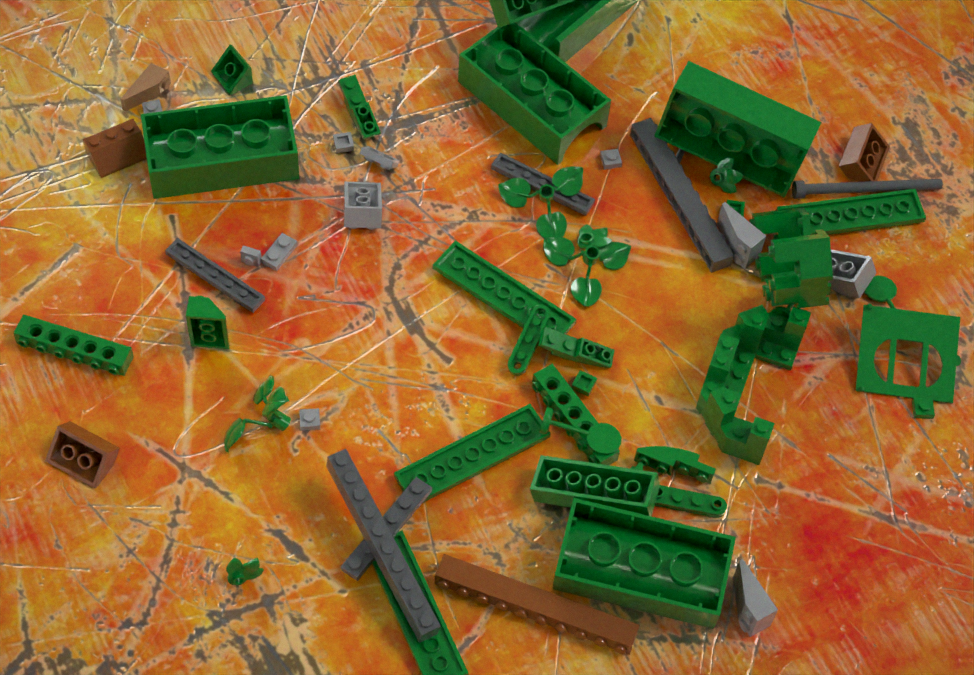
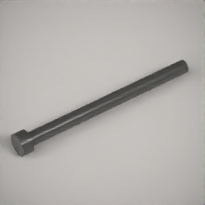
(800, 189)

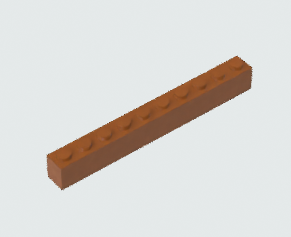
(536, 604)

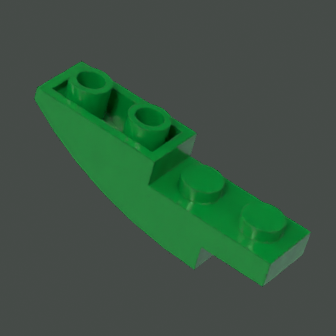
(358, 107)
(576, 349)
(666, 459)

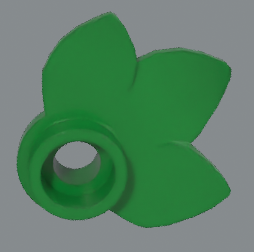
(727, 174)
(595, 237)
(239, 572)

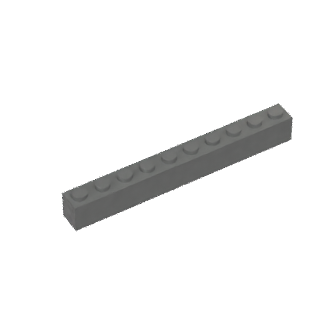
(682, 196)
(383, 546)

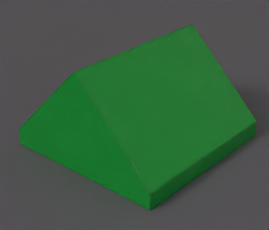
(233, 71)

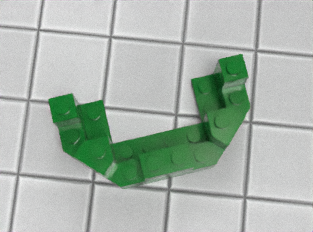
(797, 262)
(753, 336)

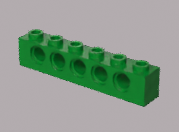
(84, 343)
(552, 378)

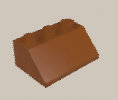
(116, 148)
(864, 154)
(81, 454)

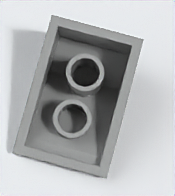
(362, 205)
(740, 236)
(851, 273)
(753, 604)

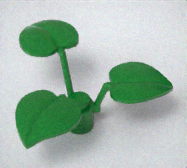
(550, 225)
(586, 290)
(275, 417)

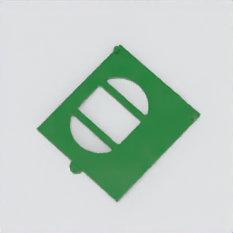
(914, 326)

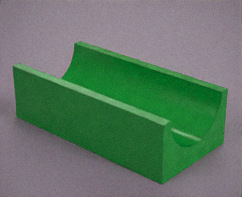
(574, 24)
(532, 89)
(727, 120)
(220, 146)
(644, 563)

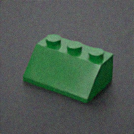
(206, 324)

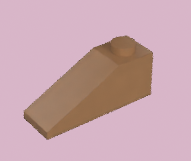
(146, 87)

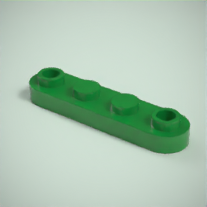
(528, 340)
(690, 502)

